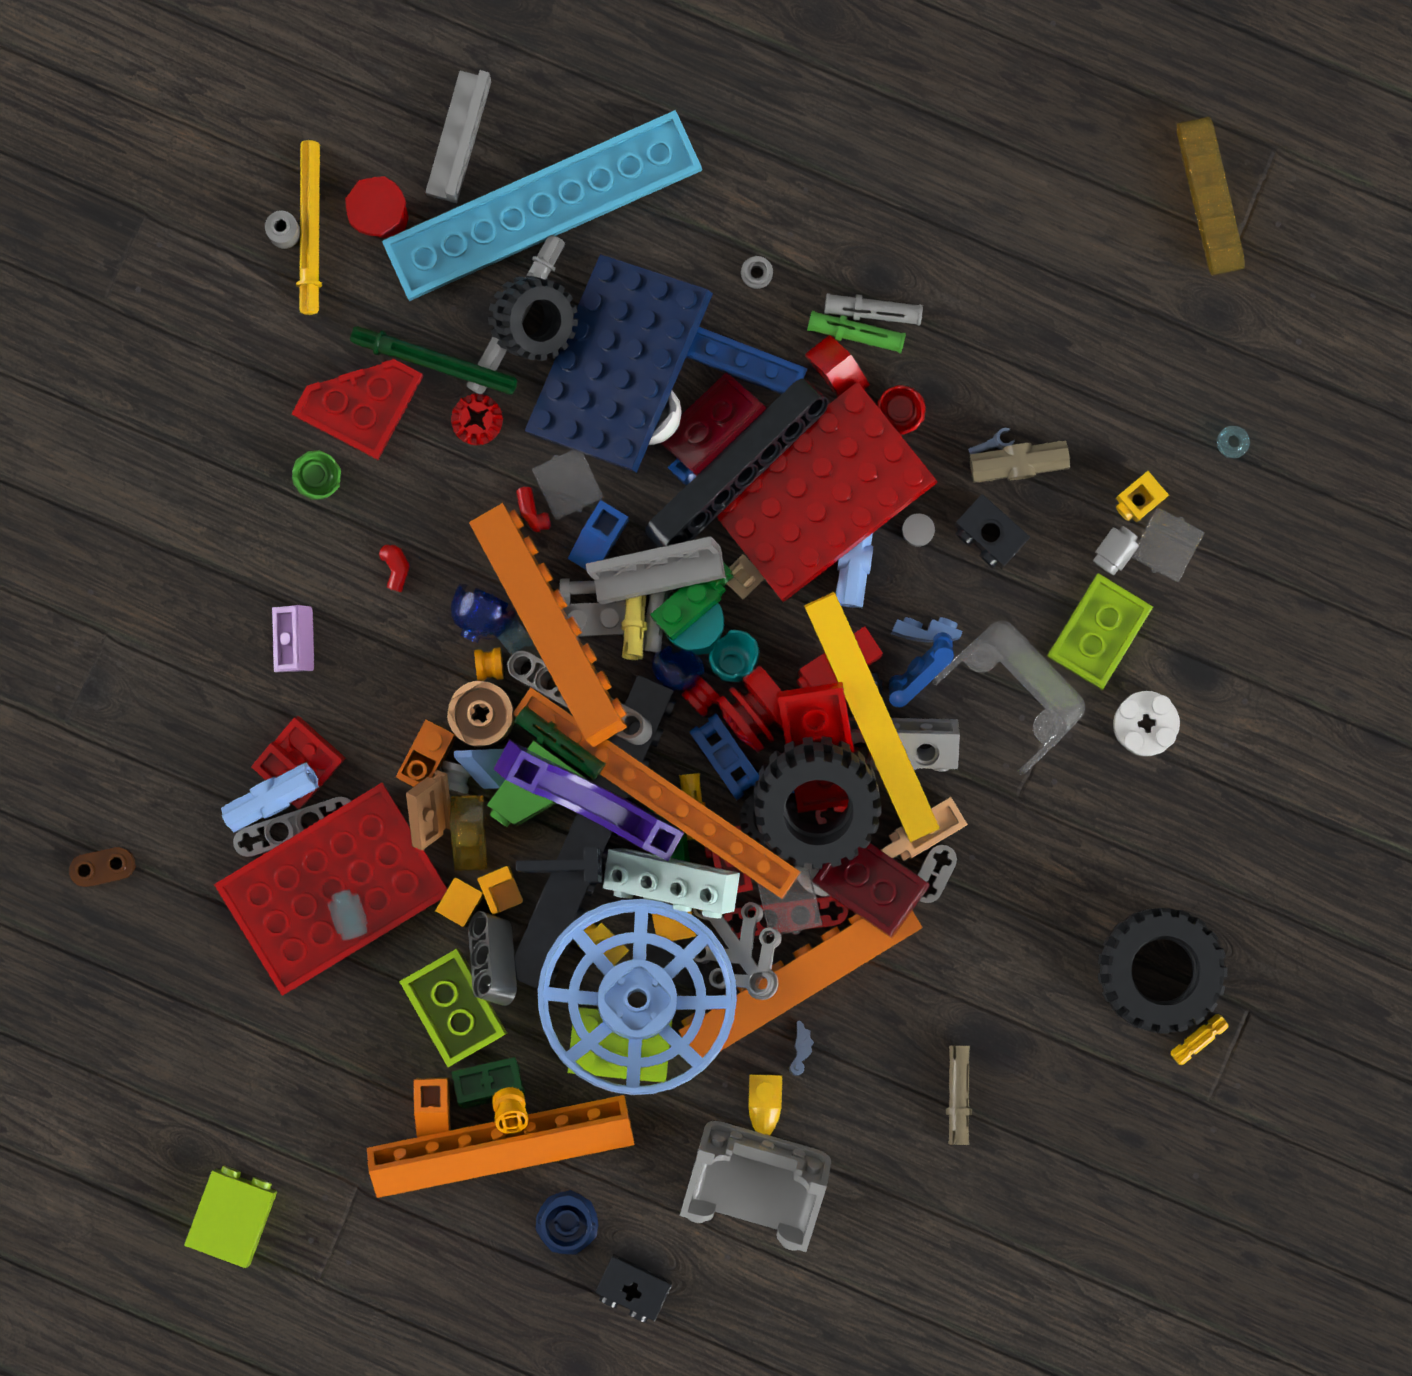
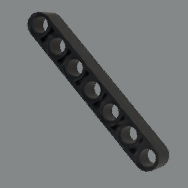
(738, 465)

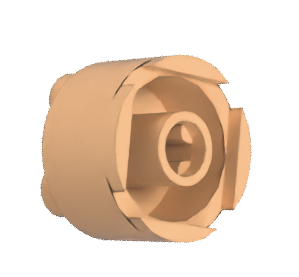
(462, 710)

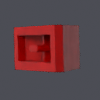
(836, 366)

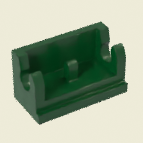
(479, 1083)

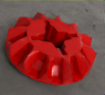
(474, 434)

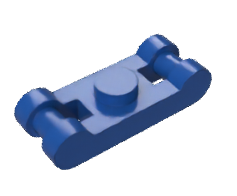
(921, 671)
(725, 756)

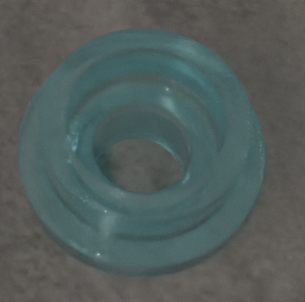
(1224, 447)

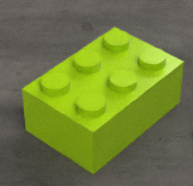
(450, 1010)
(618, 1045)

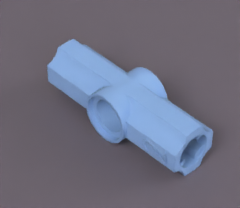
(853, 574)
(269, 797)

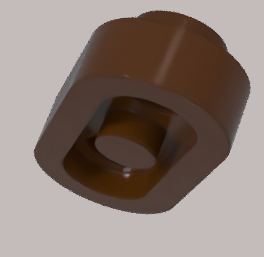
(101, 867)

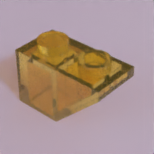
(468, 832)

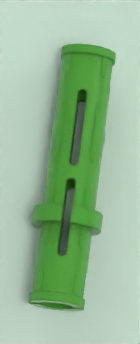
(856, 331)

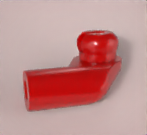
(528, 510)

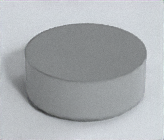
(918, 530)

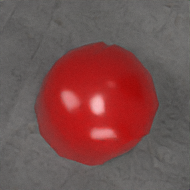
(903, 408)

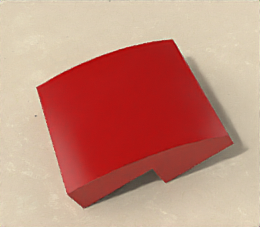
(296, 746)

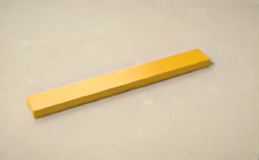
(872, 716)

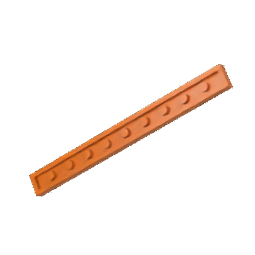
(673, 803)

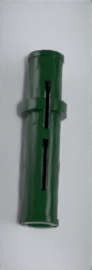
(528, 720)

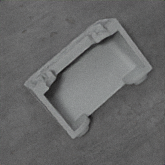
(757, 1182)

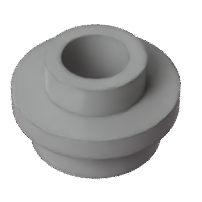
(756, 262)

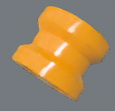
(489, 664)

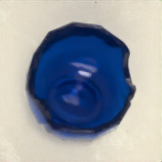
(677, 670)

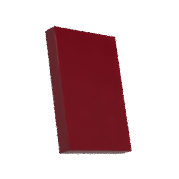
(713, 423)
(873, 888)

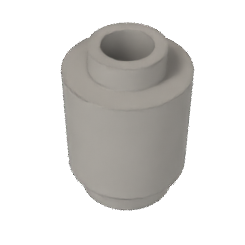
(289, 236)
(1116, 550)

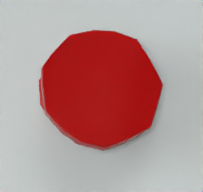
(377, 207)

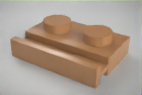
(429, 810)

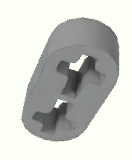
(942, 876)

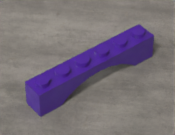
(588, 799)

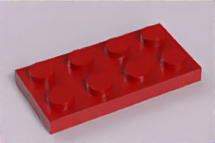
(816, 713)

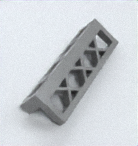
(458, 136)
(657, 570)

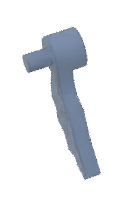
(803, 1047)

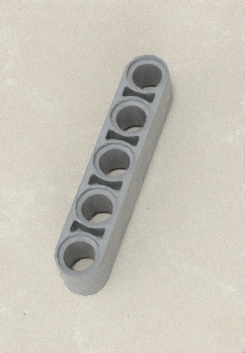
(538, 679)

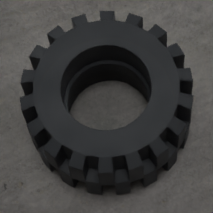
(555, 326)

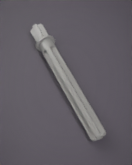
(541, 267)

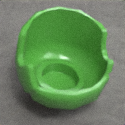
(316, 475)

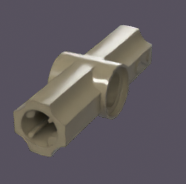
(1019, 461)

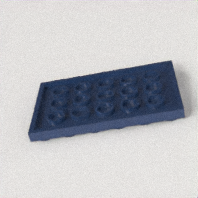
(620, 364)

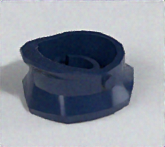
(567, 1222)

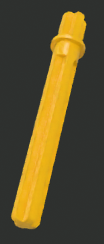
(309, 228)

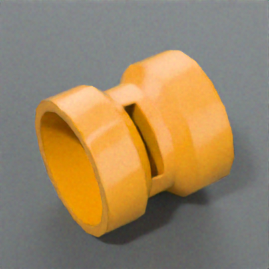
(510, 1110)

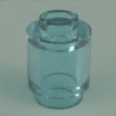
(348, 914)

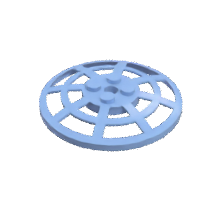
(642, 977)

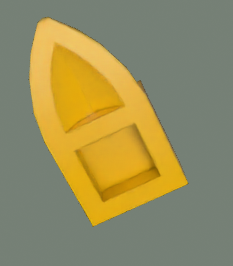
(765, 1101)

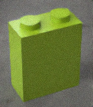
(231, 1216)

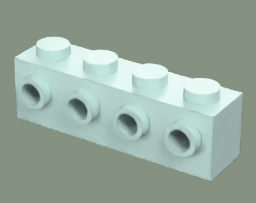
(671, 881)

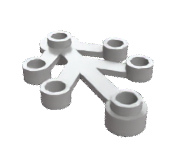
(741, 951)

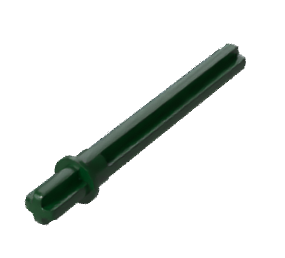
(431, 359)

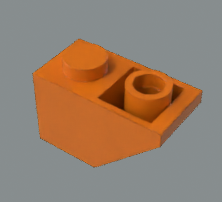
(426, 753)
(432, 1105)

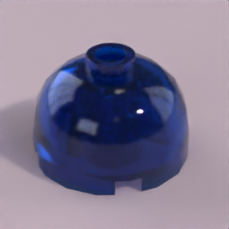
(480, 614)

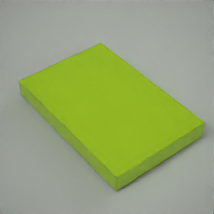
(1099, 631)

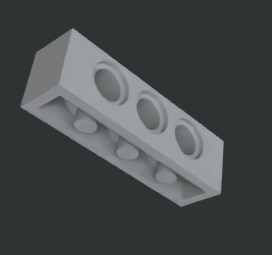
(940, 733)

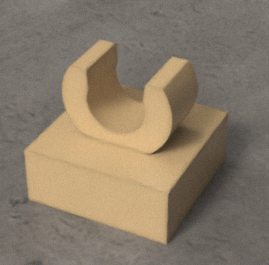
(745, 577)

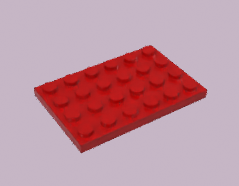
(826, 493)
(286, 891)

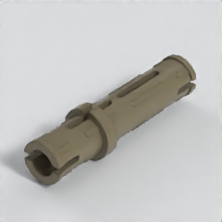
(959, 1095)

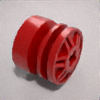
(755, 710)

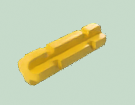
(1199, 1039)

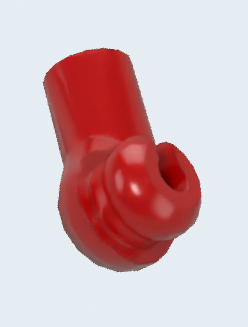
(398, 565)

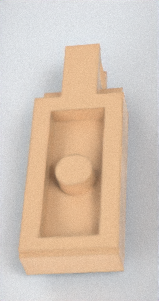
(949, 821)

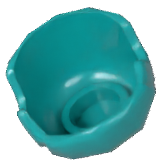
(734, 656)

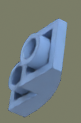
(912, 630)

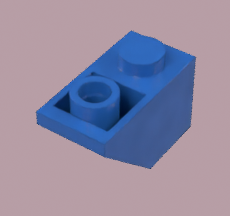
(598, 535)

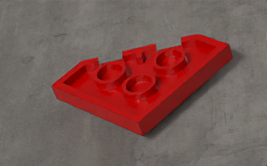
(360, 405)

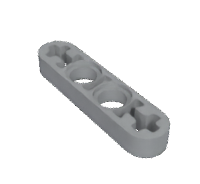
(291, 819)

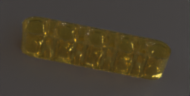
(1210, 196)

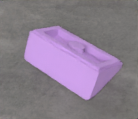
(293, 638)

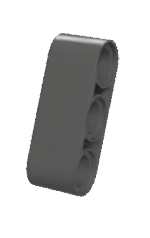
(492, 958)

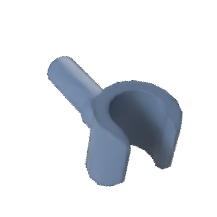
(995, 442)

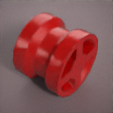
(701, 697)

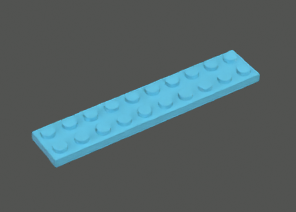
(542, 205)

